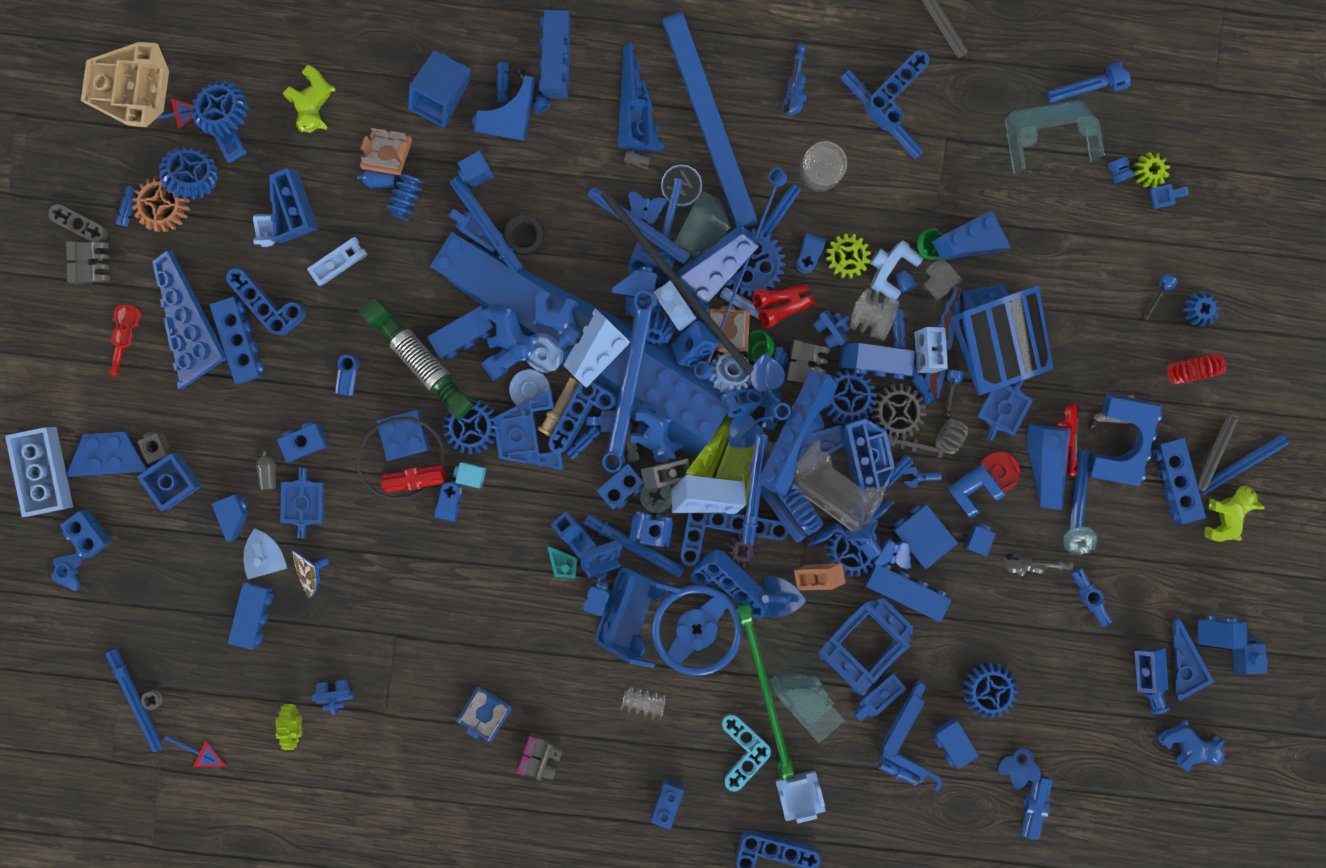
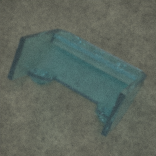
(1023, 126)
(808, 703)

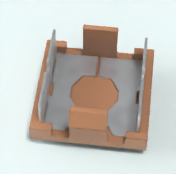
(385, 151)
(735, 327)

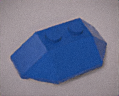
(868, 454)

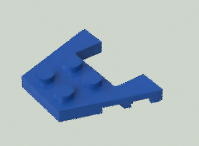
(518, 435)

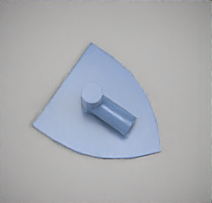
(262, 555)

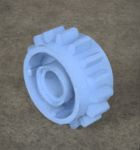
(723, 379)

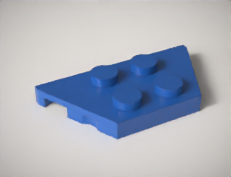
(106, 455)

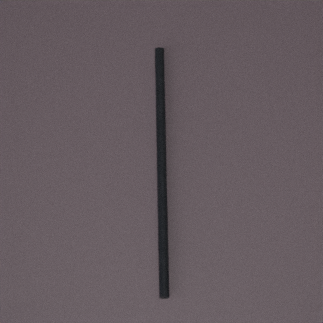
(677, 282)

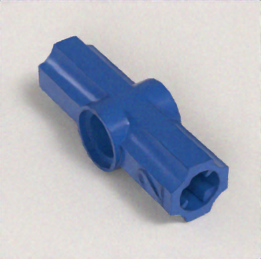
(1036, 808)

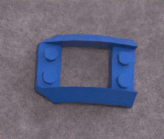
(847, 665)

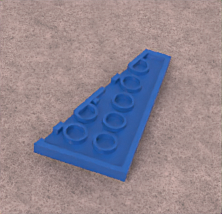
(187, 328)

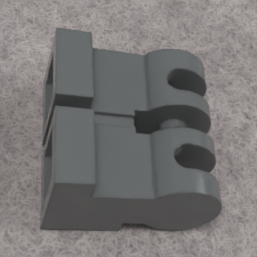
(82, 254)
(802, 354)

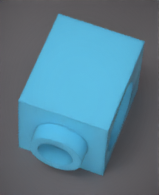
(469, 474)

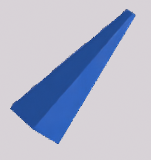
(635, 120)

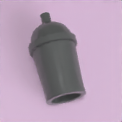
(266, 472)

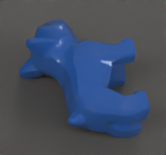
(560, 319)
(508, 331)
(655, 433)
(1193, 748)

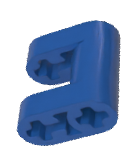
(970, 483)

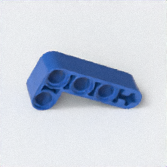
(897, 84)
(261, 300)
(578, 418)
(732, 579)
(777, 853)

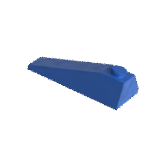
(1048, 457)

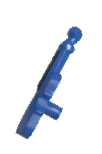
(794, 99)

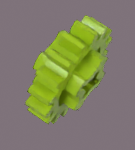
(840, 250)
(288, 727)

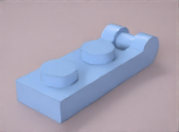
(336, 262)

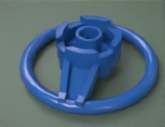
(688, 641)

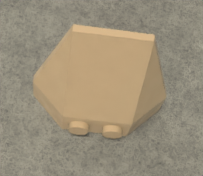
(127, 83)

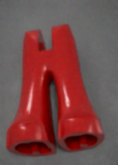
(765, 298)

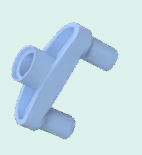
(885, 263)

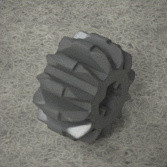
(951, 436)

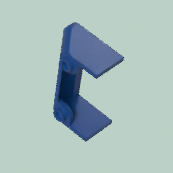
(626, 613)

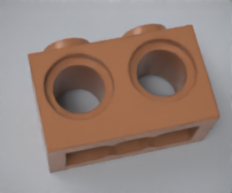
(819, 576)

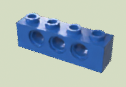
(222, 312)
(1193, 508)

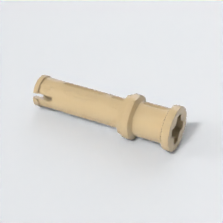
(554, 416)

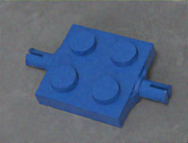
(1004, 409)
(302, 502)

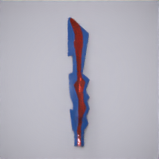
(935, 380)

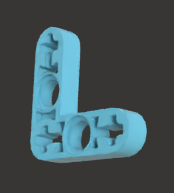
(750, 747)

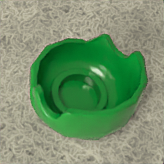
(925, 244)
(759, 344)

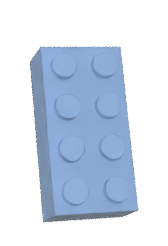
(39, 471)

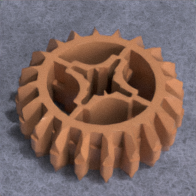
(159, 211)

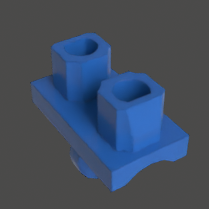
(827, 320)
(323, 695)

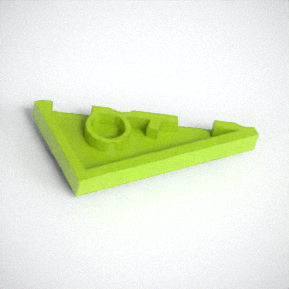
(709, 458)

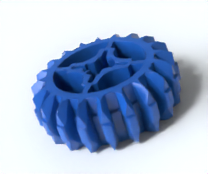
(208, 115)
(191, 167)
(864, 394)
(464, 434)
(801, 510)
(861, 564)
(997, 706)

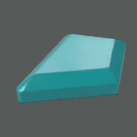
(562, 563)

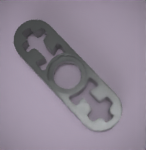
(87, 223)

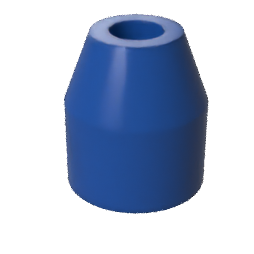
(905, 281)

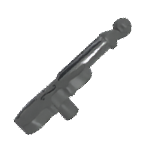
(1020, 564)

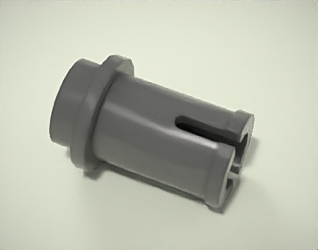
(636, 159)

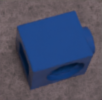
(979, 539)

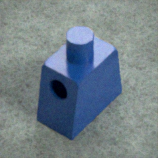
(1252, 658)

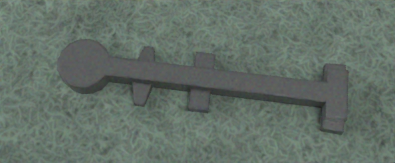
(914, 445)

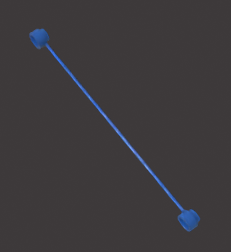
(778, 178)

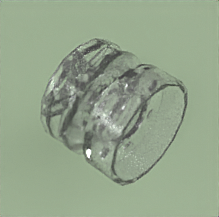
(873, 314)

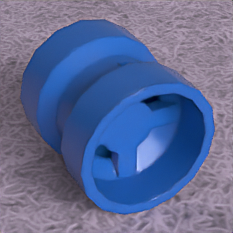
(1120, 175)

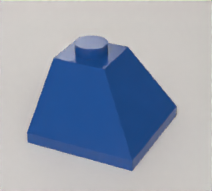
(637, 281)

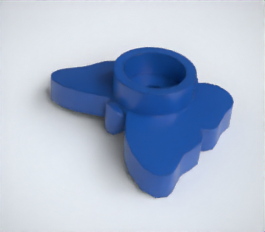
(653, 207)
(894, 552)
(70, 564)

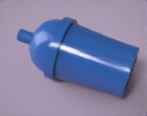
(378, 179)

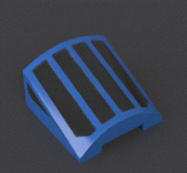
(1004, 340)

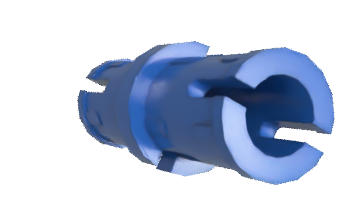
(898, 771)

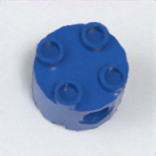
(659, 536)

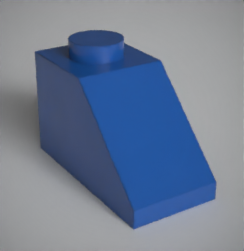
(231, 515)

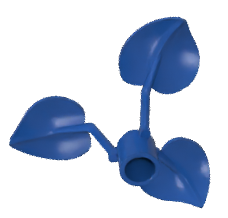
(766, 375)
(864, 534)

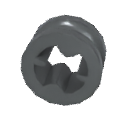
(144, 700)

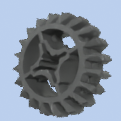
(910, 398)

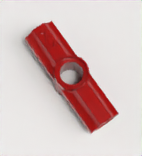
(413, 479)

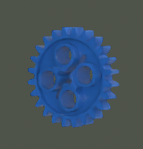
(760, 279)

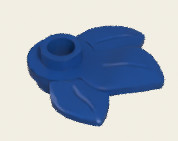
(1019, 771)

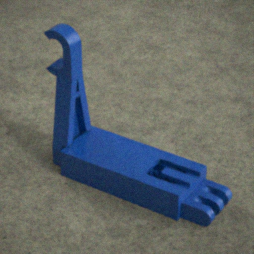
(899, 731)

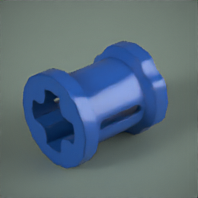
(1157, 703)

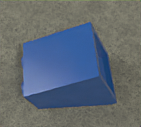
(438, 88)

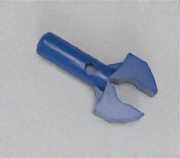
(932, 476)

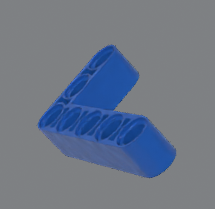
(726, 525)

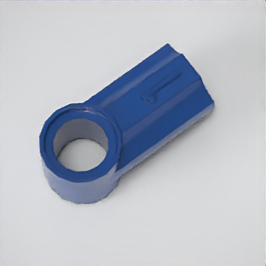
(498, 364)
(347, 377)

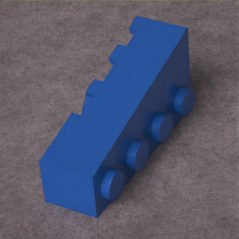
(555, 54)

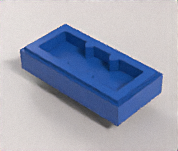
(231, 145)

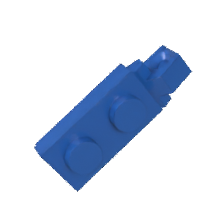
(469, 226)
(880, 697)

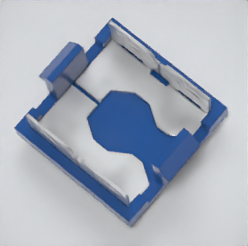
(484, 714)

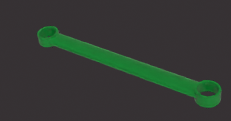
(747, 621)

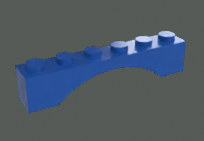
(781, 463)

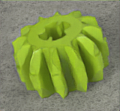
(1150, 178)

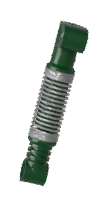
(404, 343)

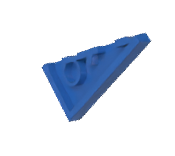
(1189, 667)

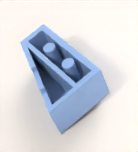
(595, 350)
(708, 495)

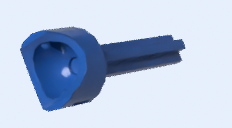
(1112, 78)

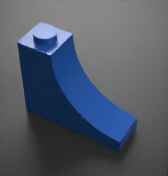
(511, 119)

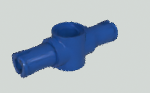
(1095, 606)

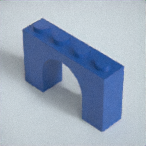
(1130, 466)

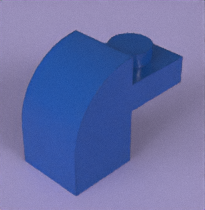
(573, 534)

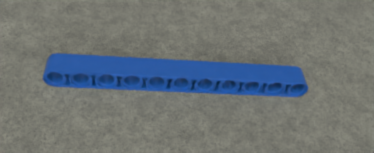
(709, 120)

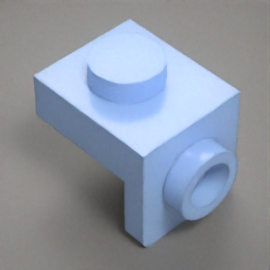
(263, 229)

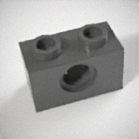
(665, 473)

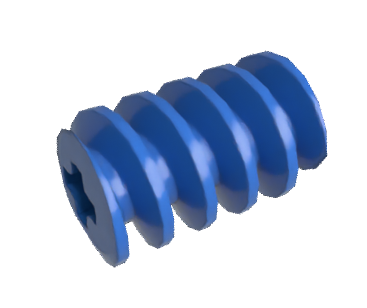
(404, 196)

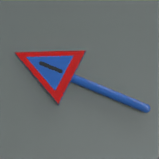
(182, 113)
(206, 757)

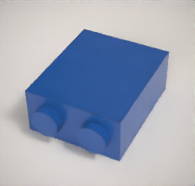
(924, 534)

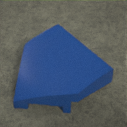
(601, 559)

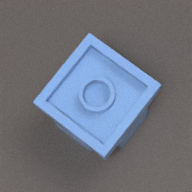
(801, 797)

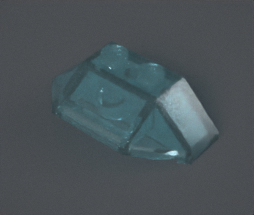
(703, 227)

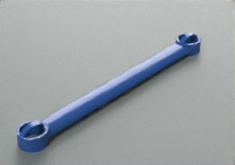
(629, 381)

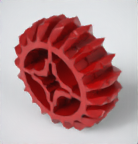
(1196, 368)

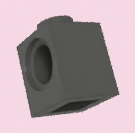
(146, 447)

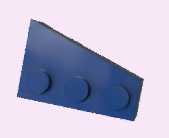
(973, 239)

